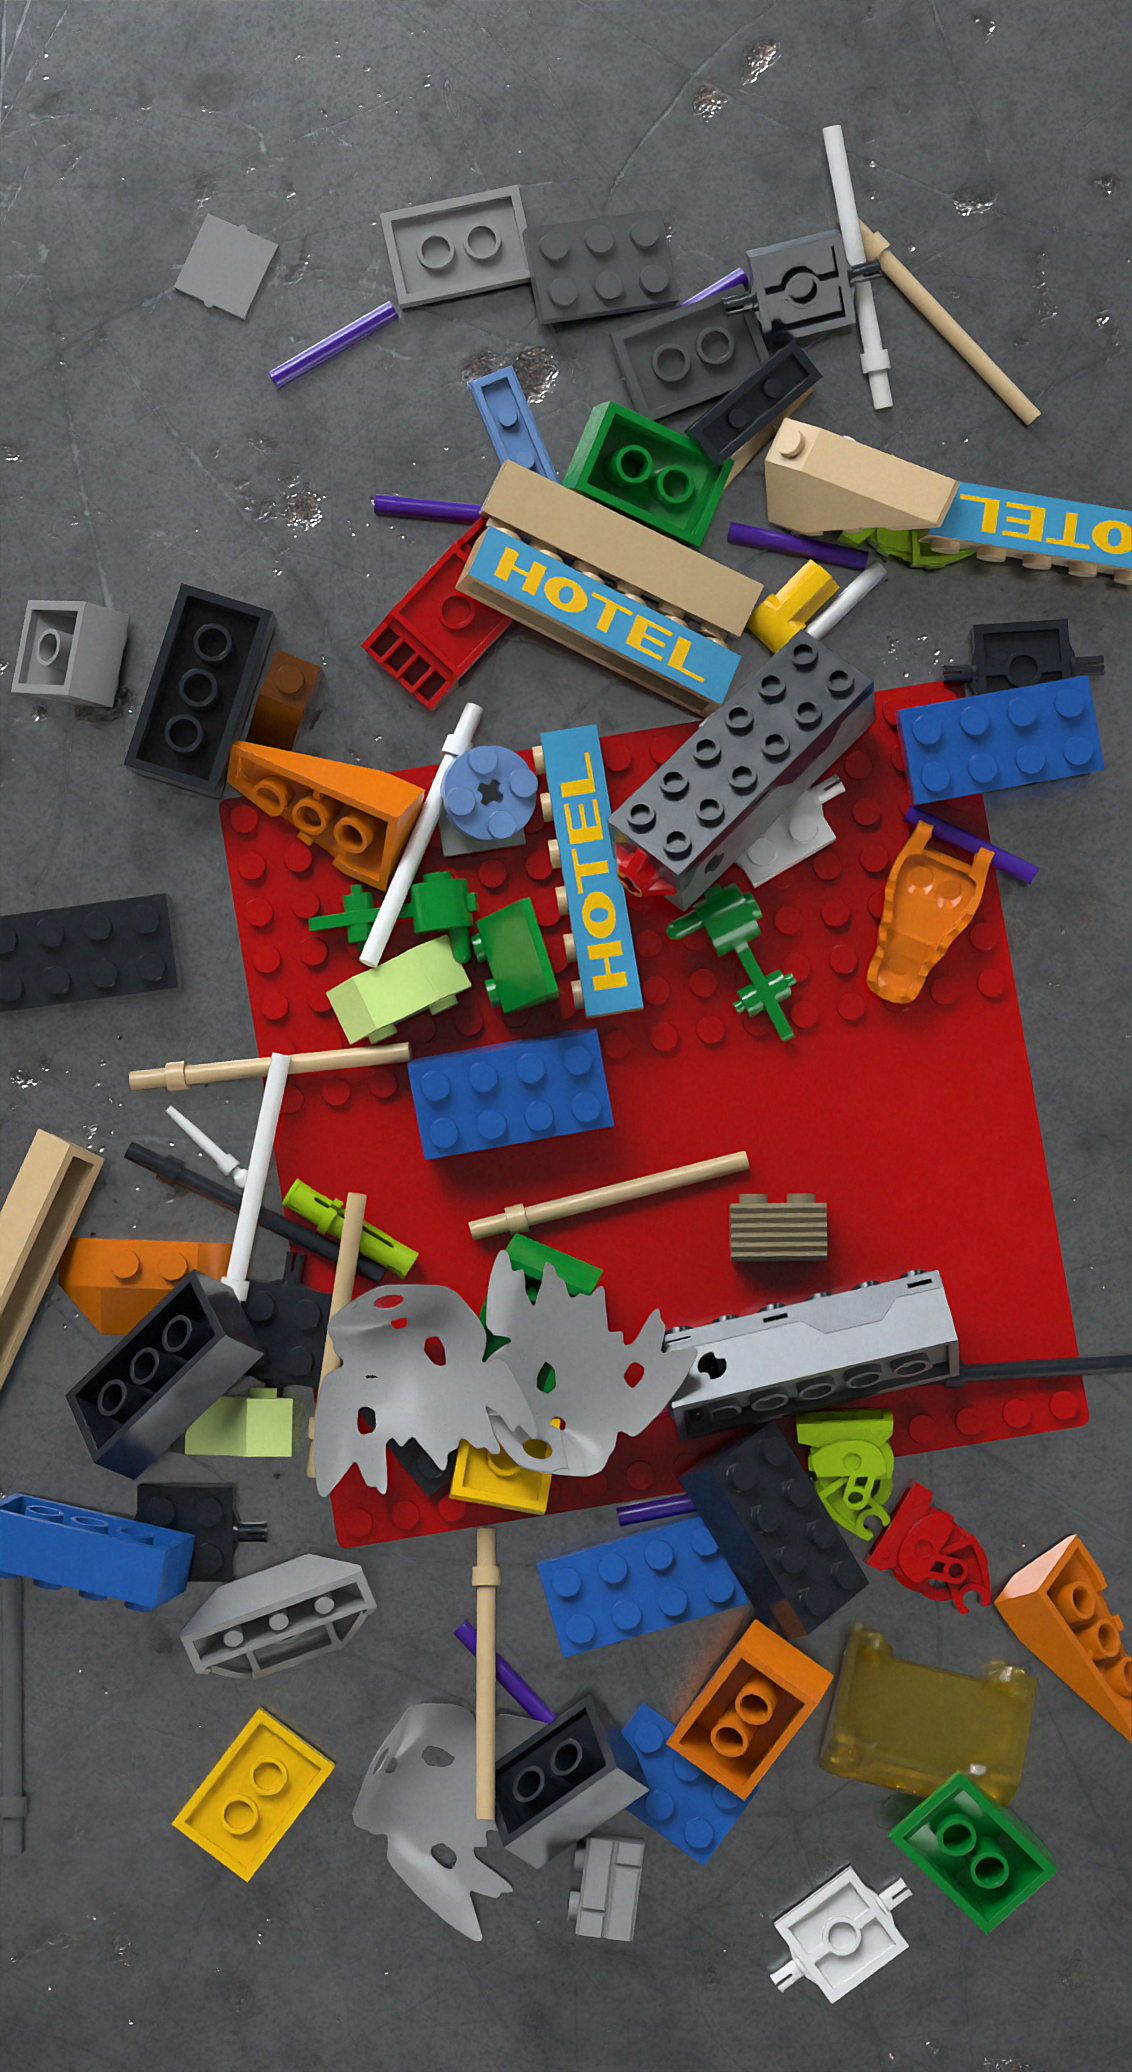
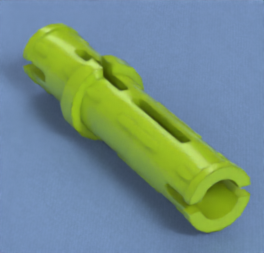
(330, 1218)

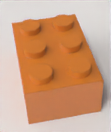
(750, 1709)

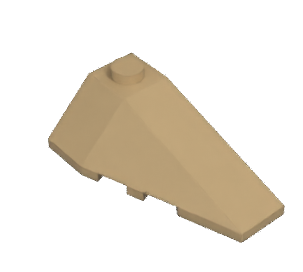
(838, 484)

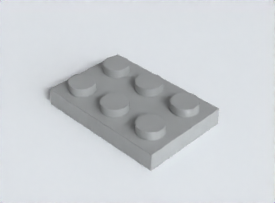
(457, 246)

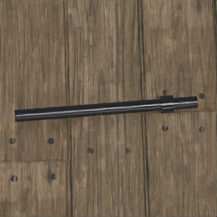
(173, 1171)
(1036, 1369)

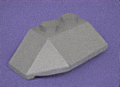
(278, 1618)

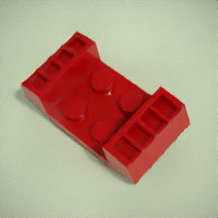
(437, 629)

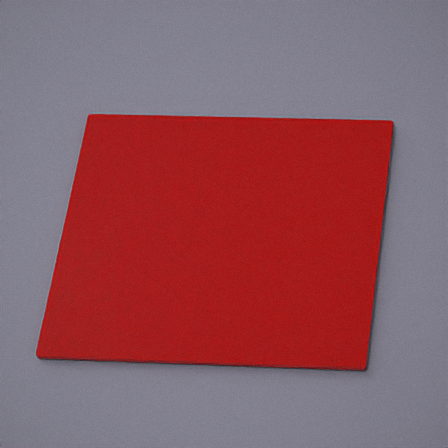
(886, 1110)

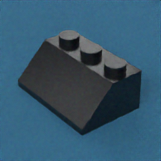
(564, 1783)

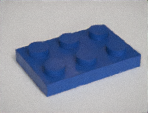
(682, 1798)

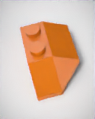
(125, 1279)

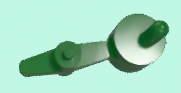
(435, 906)
(729, 924)

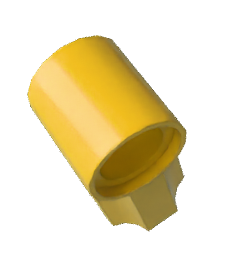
(791, 608)

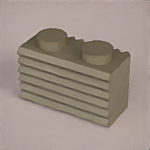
(778, 1229)

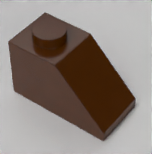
(284, 702)

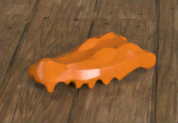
(924, 910)

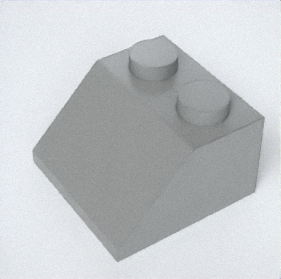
(70, 652)

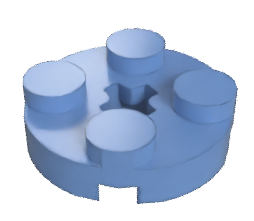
(463, 802)

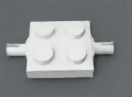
(792, 836)
(841, 1934)

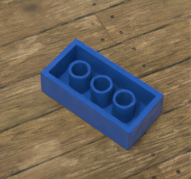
(999, 740)
(510, 1093)
(92, 1552)
(637, 1584)

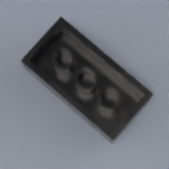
(200, 690)
(88, 954)
(164, 1374)
(774, 1530)

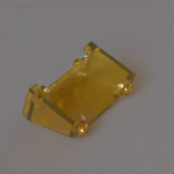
(920, 1724)

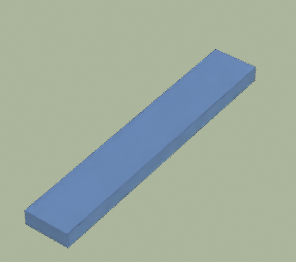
(512, 424)

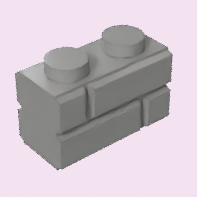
(608, 1886)

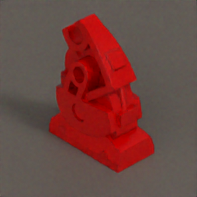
(928, 1546)

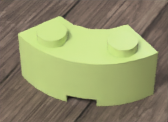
(399, 990)
(241, 1427)

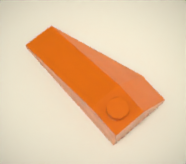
(343, 807)
(1066, 1623)

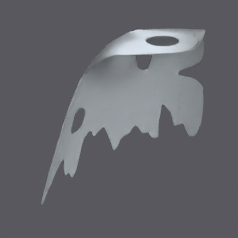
(587, 1368)
(411, 1392)
(437, 1805)

